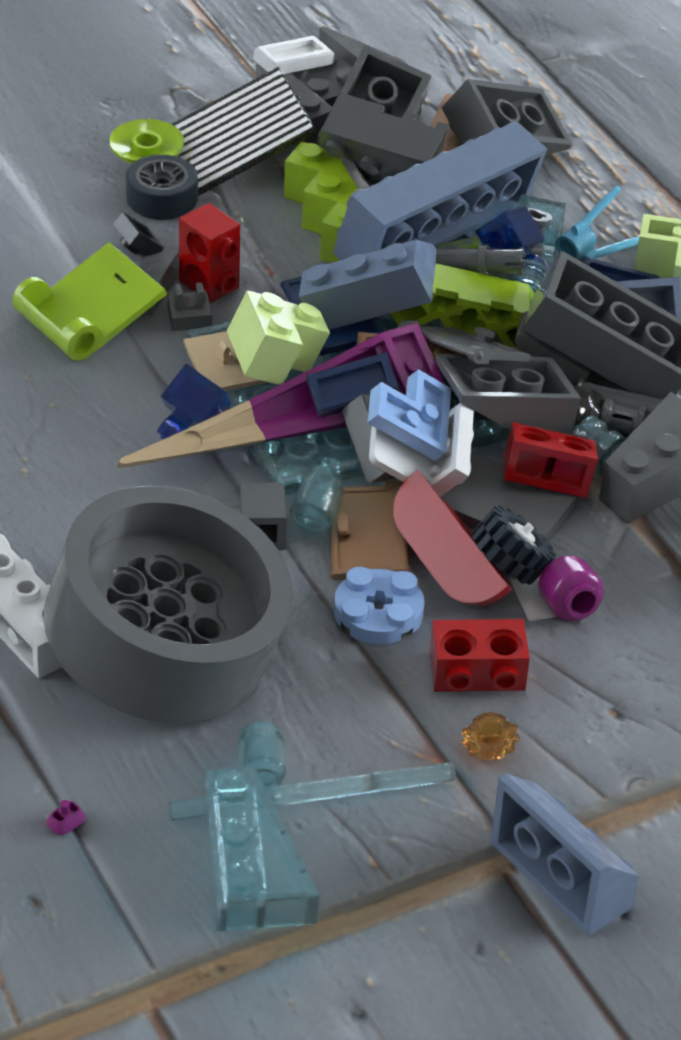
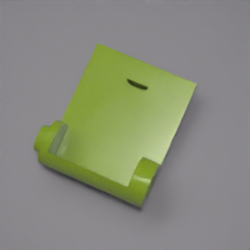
(88, 302)

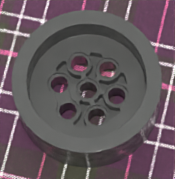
(167, 604)

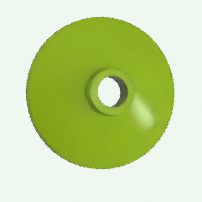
(145, 138)

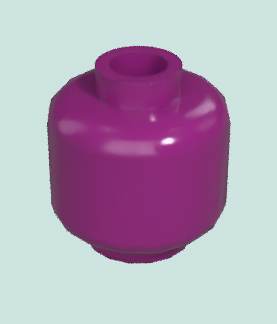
(571, 588)

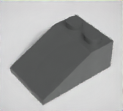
(486, 105)
(514, 391)

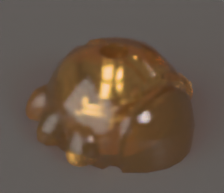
(490, 737)

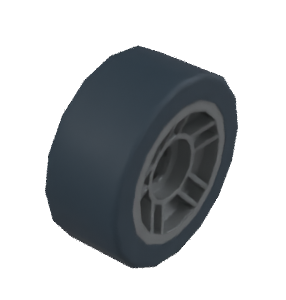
(162, 187)

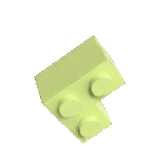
(659, 246)
(276, 336)

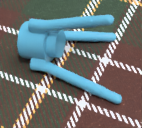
(581, 239)

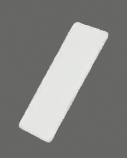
(531, 601)

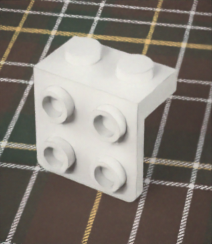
(442, 474)

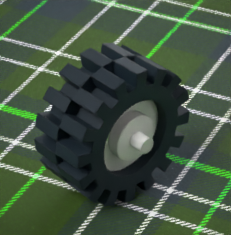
(513, 544)

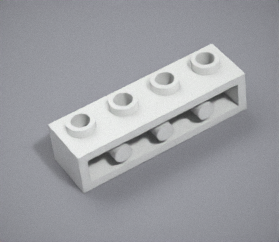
(23, 611)

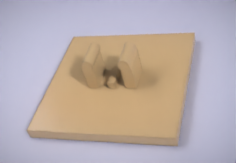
(217, 361)

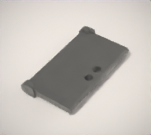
(478, 347)

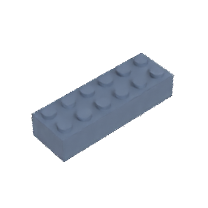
(444, 194)

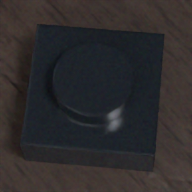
(137, 236)

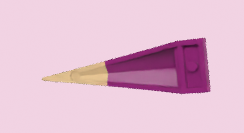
(289, 408)

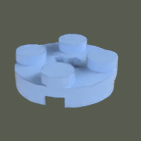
(363, 589)

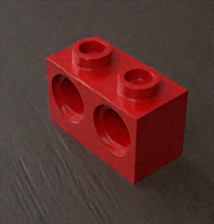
(209, 251)
(549, 460)
(479, 655)

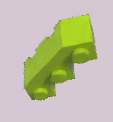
(323, 189)
(473, 300)

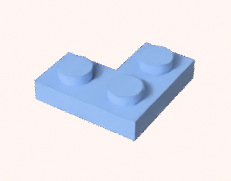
(414, 419)

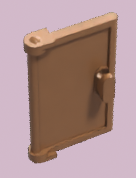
(369, 530)

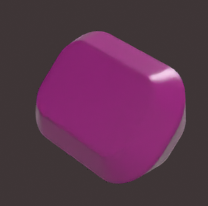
(65, 818)

